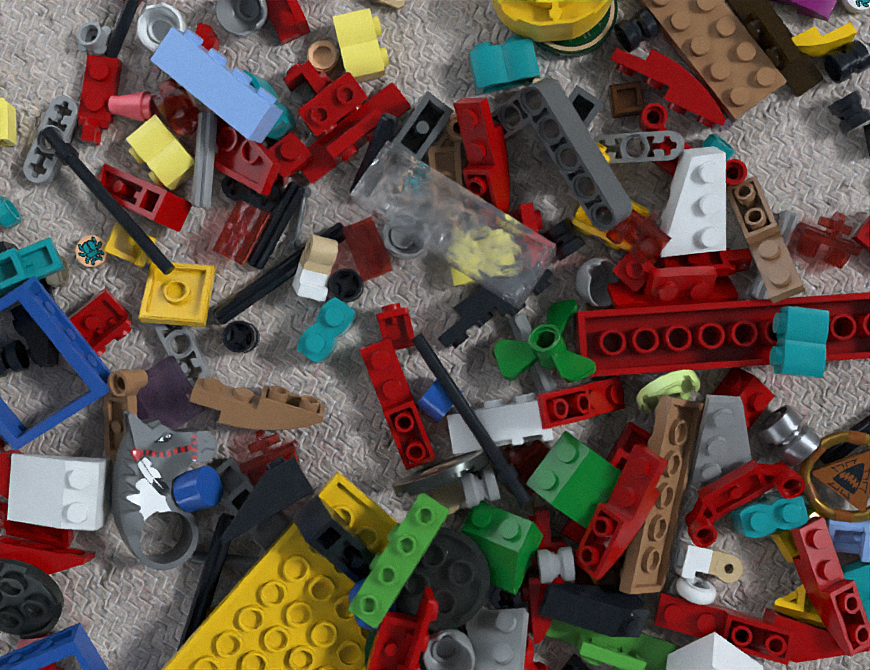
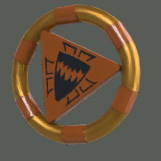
(845, 476)

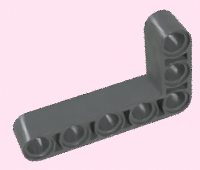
(571, 148)

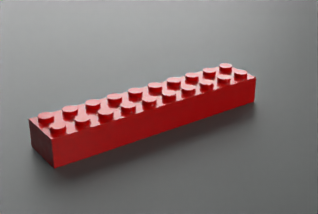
(711, 334)

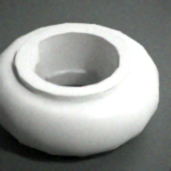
(697, 590)

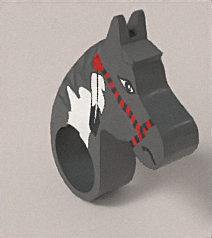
(143, 483)

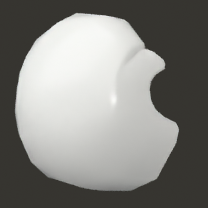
(156, 22)

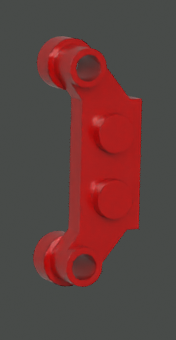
(659, 115)
(736, 490)

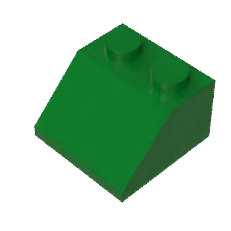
(574, 479)
(506, 542)

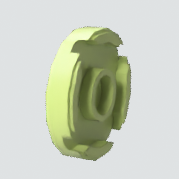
(675, 384)

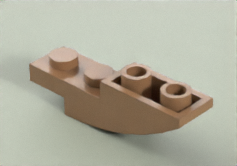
(765, 240)
(271, 411)

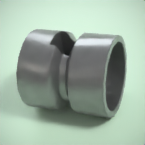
(792, 440)

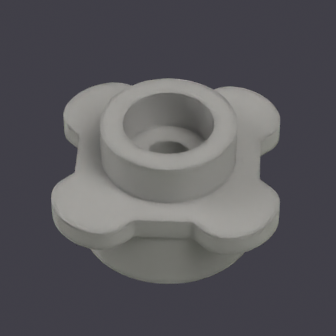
(93, 38)

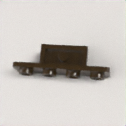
(776, 42)

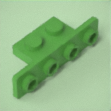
(398, 560)
(621, 652)

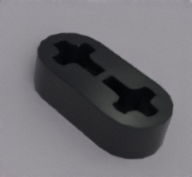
(250, 197)

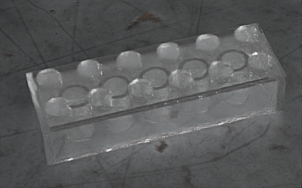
(454, 224)

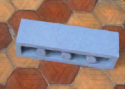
(217, 85)

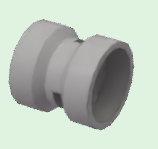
(480, 487)
(554, 565)

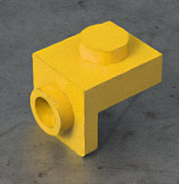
(123, 246)

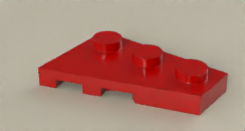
(244, 159)

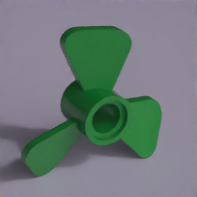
(518, 356)

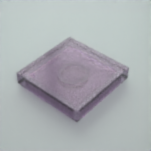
(167, 395)

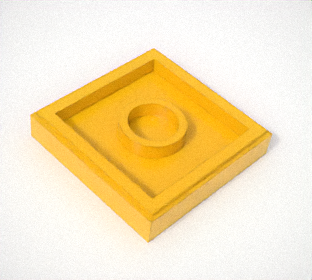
(178, 297)

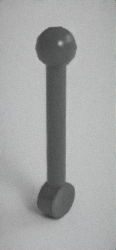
(294, 243)

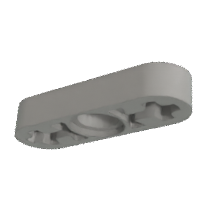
(659, 137)
(34, 158)
(199, 361)

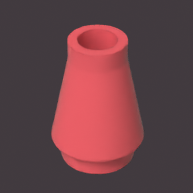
(135, 106)

